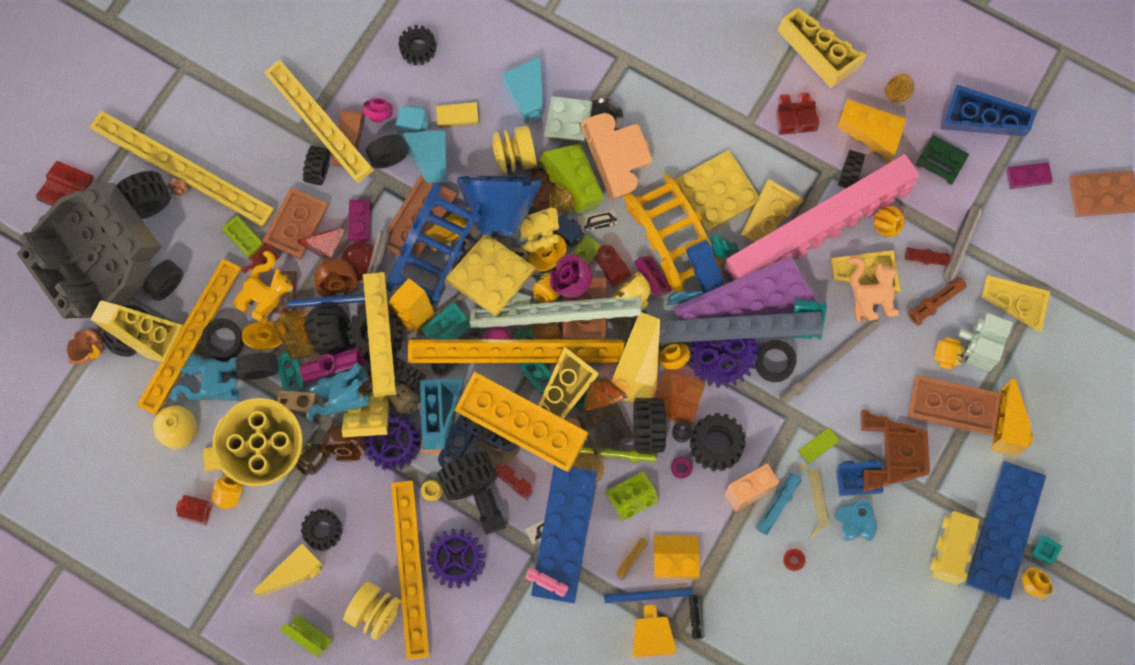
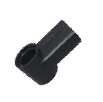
(490, 515)

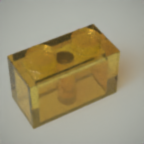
(293, 335)

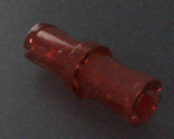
(927, 256)

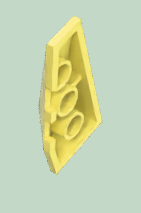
(639, 362)

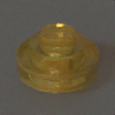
(900, 88)
(561, 199)
(590, 462)

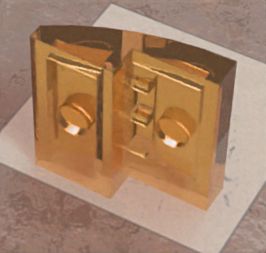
(680, 396)

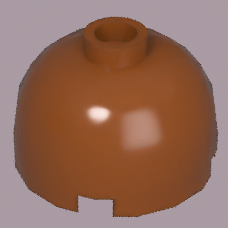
(335, 277)

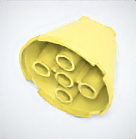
(257, 442)

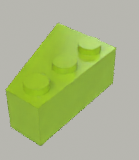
(572, 171)

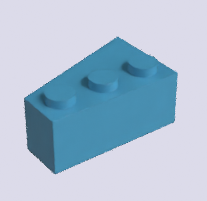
(437, 410)

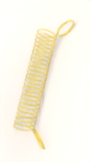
(824, 505)

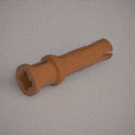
(929, 306)

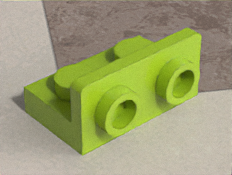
(632, 496)
(307, 636)

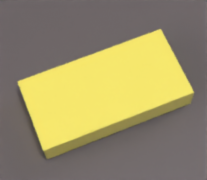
(457, 115)

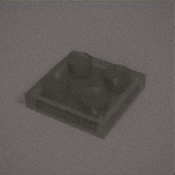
(606, 428)

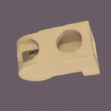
(298, 401)

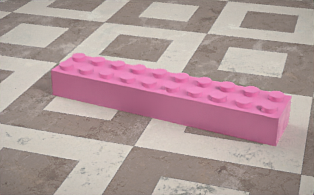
(826, 219)

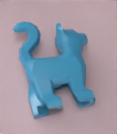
(212, 382)
(340, 392)

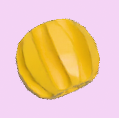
(889, 221)

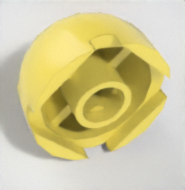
(633, 288)
(175, 427)

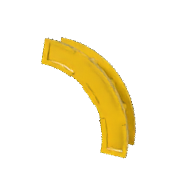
(656, 236)

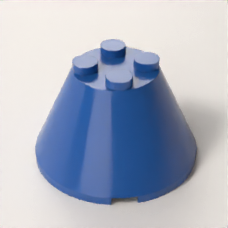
(502, 201)

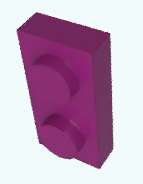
(1029, 175)
(359, 220)
(653, 274)

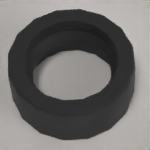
(386, 151)
(163, 280)
(216, 325)
(780, 345)
(256, 366)

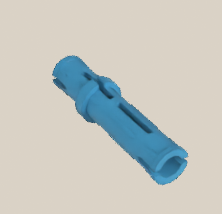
(783, 495)

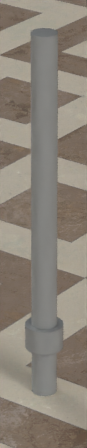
(799, 386)

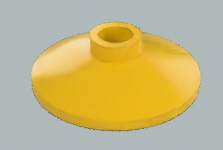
(546, 258)
(261, 336)

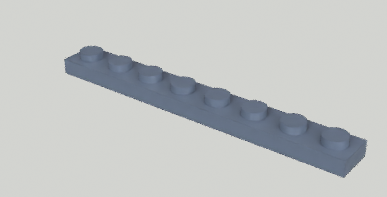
(740, 327)

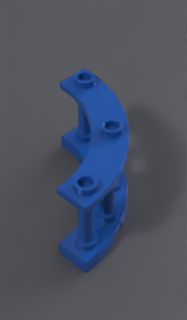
(416, 235)

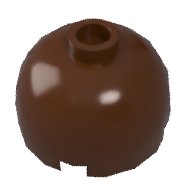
(344, 448)

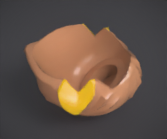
(85, 346)

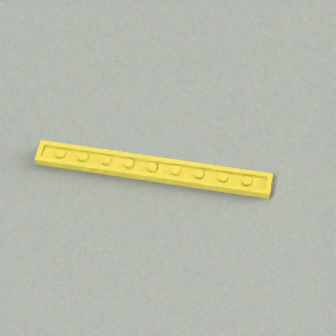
(182, 169)

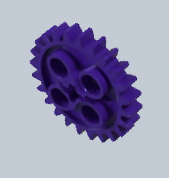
(714, 370)

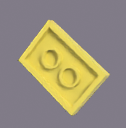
(367, 419)

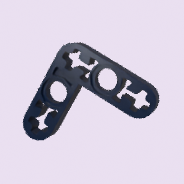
(468, 433)

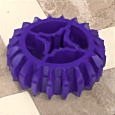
(387, 450)
(448, 565)

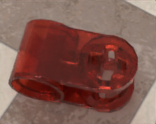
(613, 268)

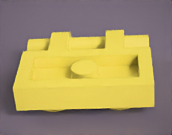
(540, 223)

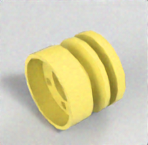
(514, 150)
(370, 609)

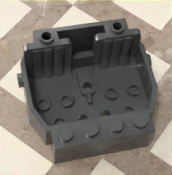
(89, 250)

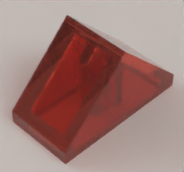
(323, 243)

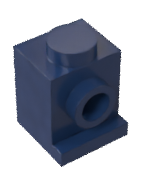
(569, 230)

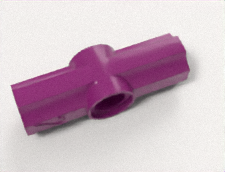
(322, 368)

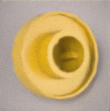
(674, 356)
(1037, 583)

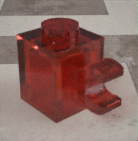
(194, 509)

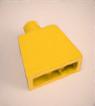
(652, 635)

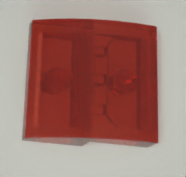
(61, 182)

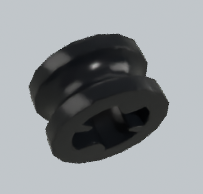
(677, 426)

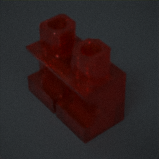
(796, 116)

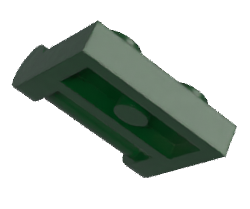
(944, 154)

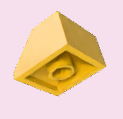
(676, 557)

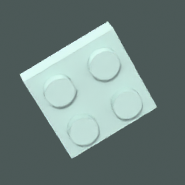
(566, 118)

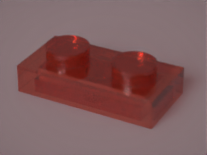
(521, 486)

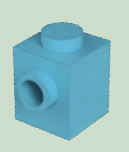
(412, 120)

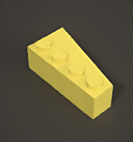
(820, 48)
(125, 324)
(567, 384)

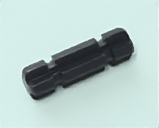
(696, 616)

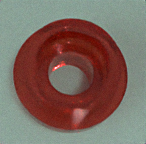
(796, 553)

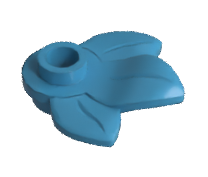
(681, 297)
(854, 524)

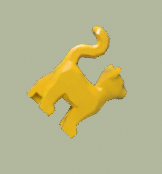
(265, 296)

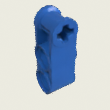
(705, 266)

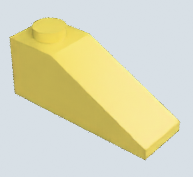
(292, 571)

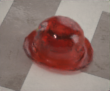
(359, 257)

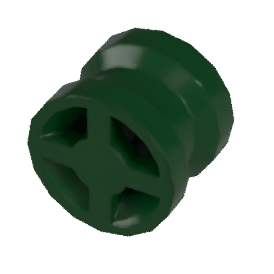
(525, 333)

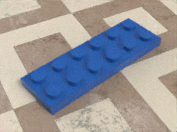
(565, 530)
(1006, 530)

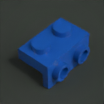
(850, 477)

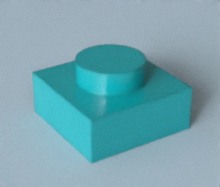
(1046, 550)

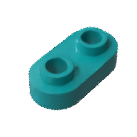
(291, 374)
(536, 377)

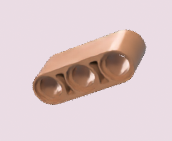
(351, 126)

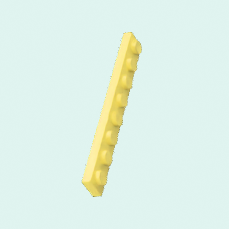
(319, 121)

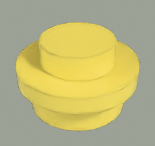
(431, 490)

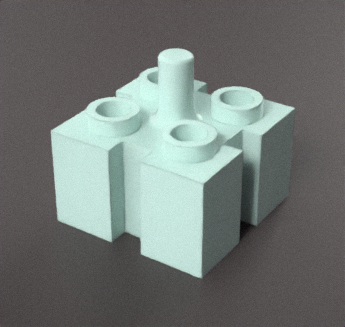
(986, 342)

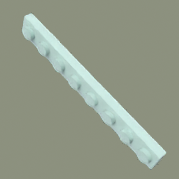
(557, 312)

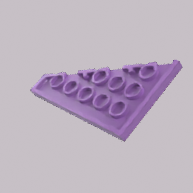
(759, 293)

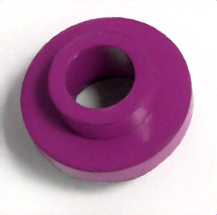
(681, 461)

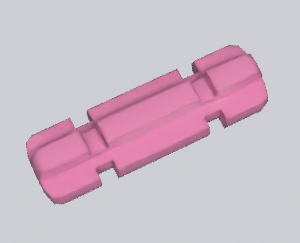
(546, 582)

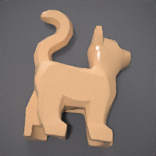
(869, 295)

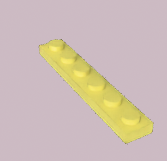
(379, 334)

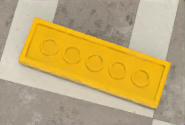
(521, 421)

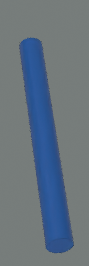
(310, 302)
(648, 595)

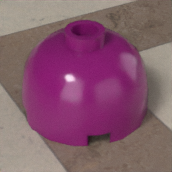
(571, 276)

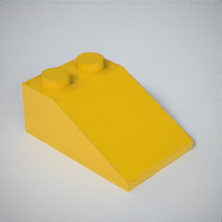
(1013, 424)

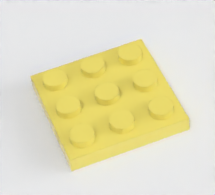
(718, 190)
(490, 274)

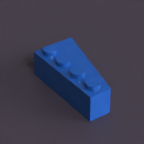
(984, 113)

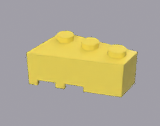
(954, 548)

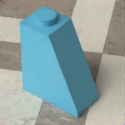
(525, 89)
(429, 154)

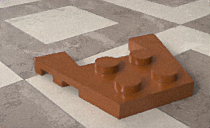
(904, 448)

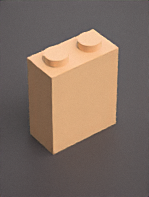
(751, 488)

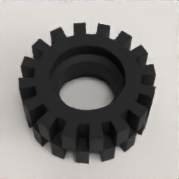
(417, 34)
(316, 165)
(851, 168)
(407, 373)
(321, 516)

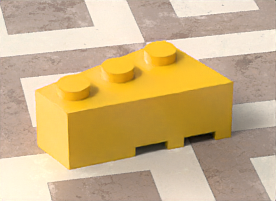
(873, 127)
(411, 306)

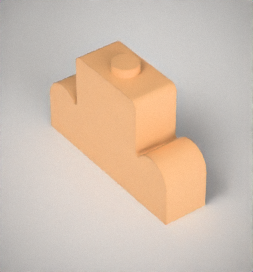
(616, 153)

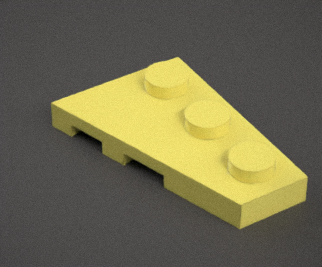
(769, 211)
(842, 270)
(1018, 300)

